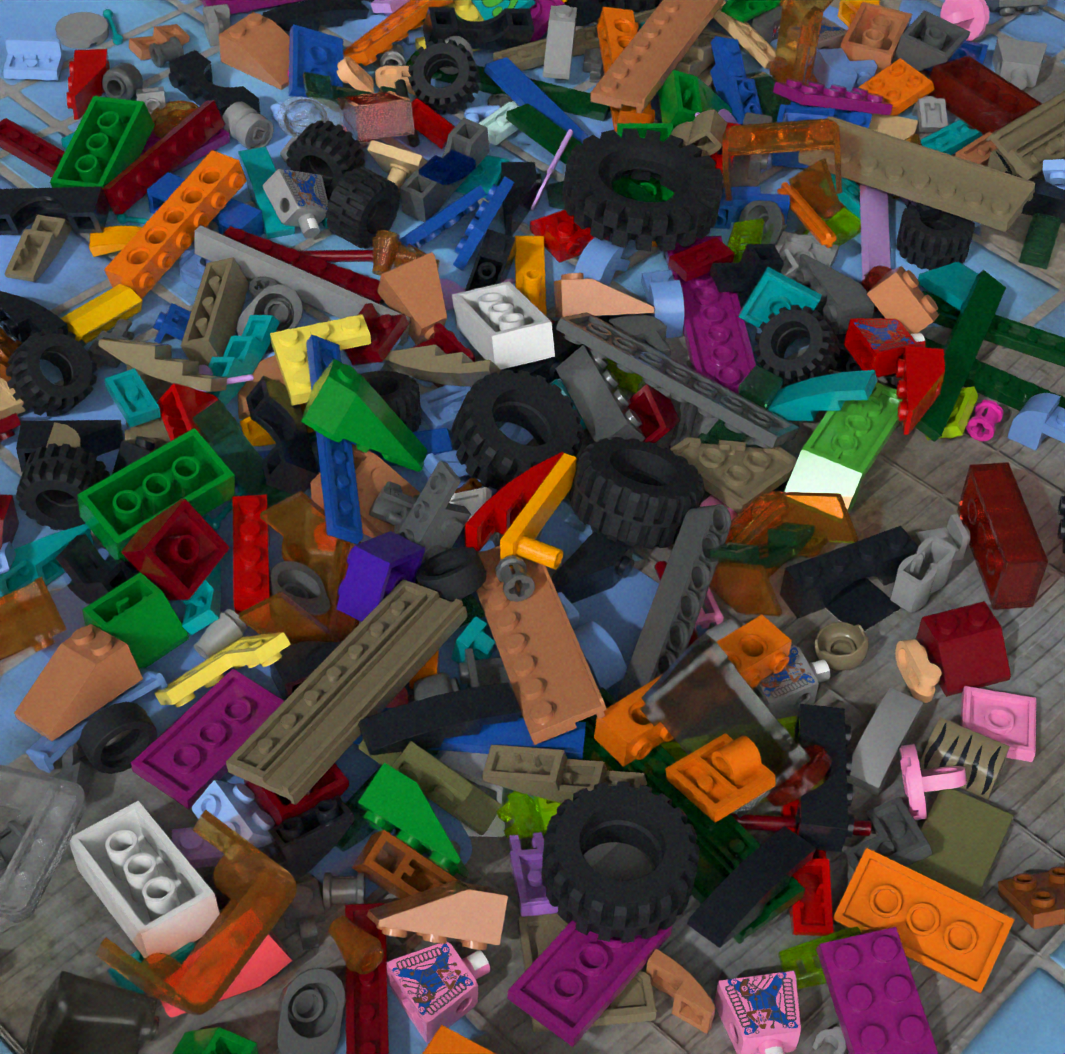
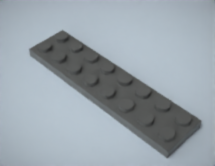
(683, 382)

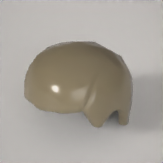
(841, 645)

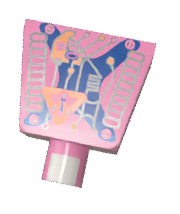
(436, 985)
(760, 1012)

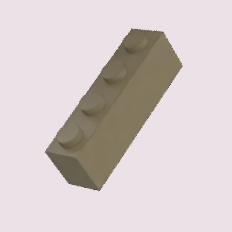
(215, 311)

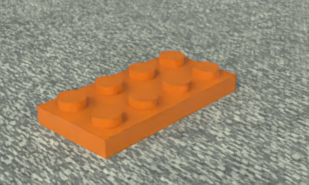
(932, 920)

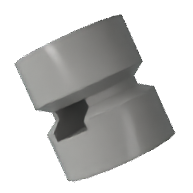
(247, 126)

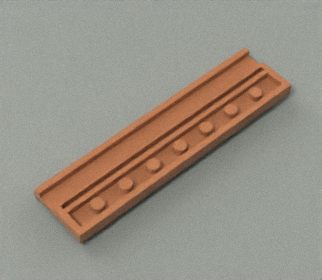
(654, 53)
(539, 653)

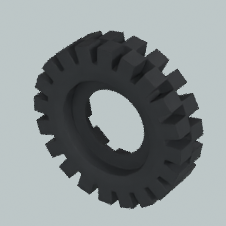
(682, 170)

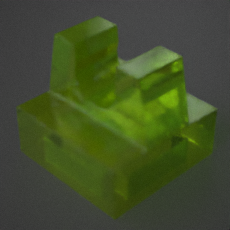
(525, 813)

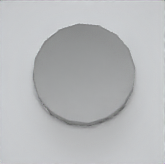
(82, 29)

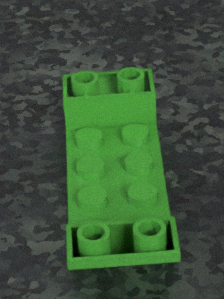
(846, 446)

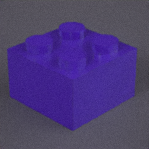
(375, 571)

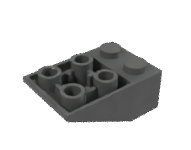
(841, 295)

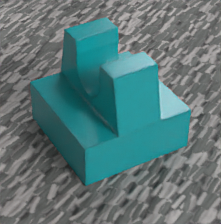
(474, 638)

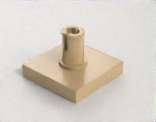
(395, 161)

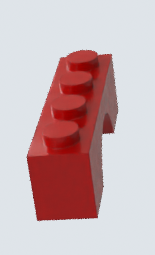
(250, 552)

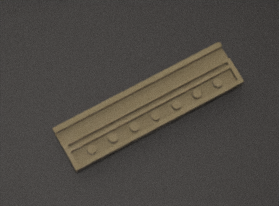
(1034, 137)
(926, 176)
(349, 685)

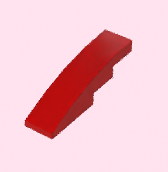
(504, 506)
(813, 912)

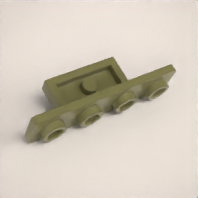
(442, 786)

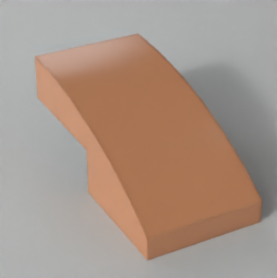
(161, 34)
(690, 998)

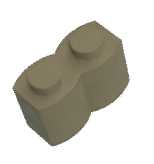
(704, 132)

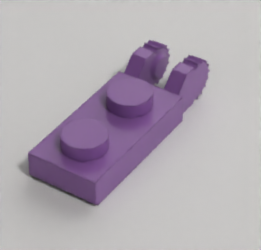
(527, 877)

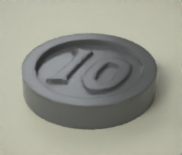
(499, 99)

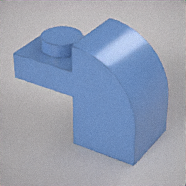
(835, 68)
(601, 260)
(667, 299)
(1038, 419)
(601, 654)

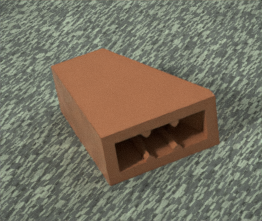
(416, 293)

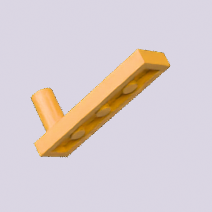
(531, 270)
(521, 535)

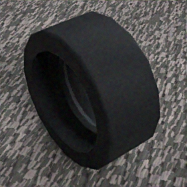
(453, 573)
(107, 725)

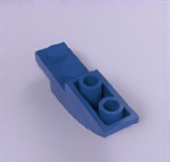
(731, 79)
(741, 196)

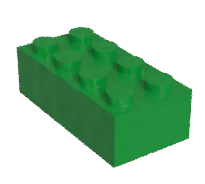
(104, 143)
(152, 484)

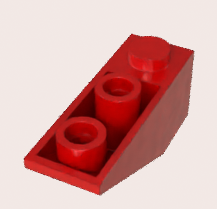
(86, 78)
(920, 383)

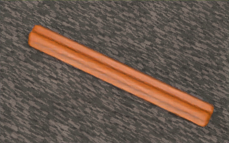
(808, 216)

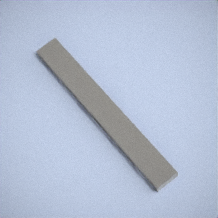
(309, 288)

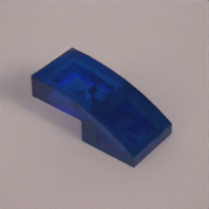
(448, 169)

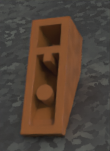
(398, 866)

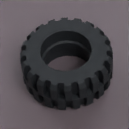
(520, 401)
(634, 491)
(613, 905)

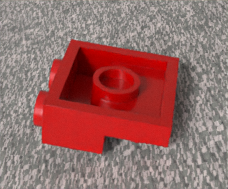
(562, 235)

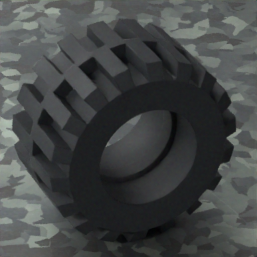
(440, 56)
(325, 152)
(362, 206)
(935, 239)
(786, 328)
(33, 386)
(399, 393)
(52, 483)

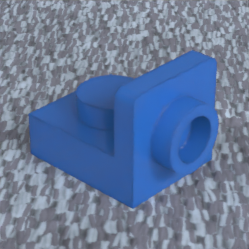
(172, 323)

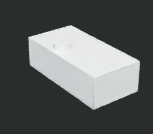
(503, 325)
(144, 881)

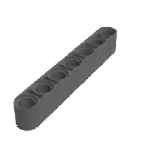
(678, 596)

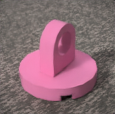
(967, 14)
(926, 780)

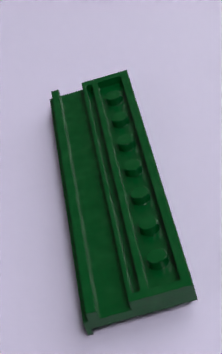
(720, 844)

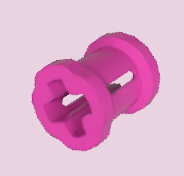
(984, 420)

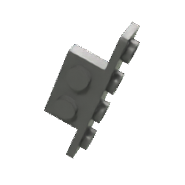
(748, 167)
(432, 519)

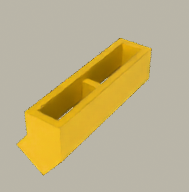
(103, 313)

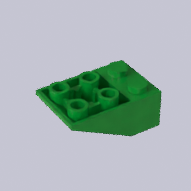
(684, 96)
(401, 808)

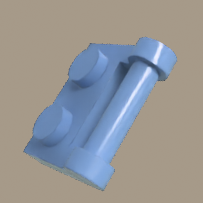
(442, 405)

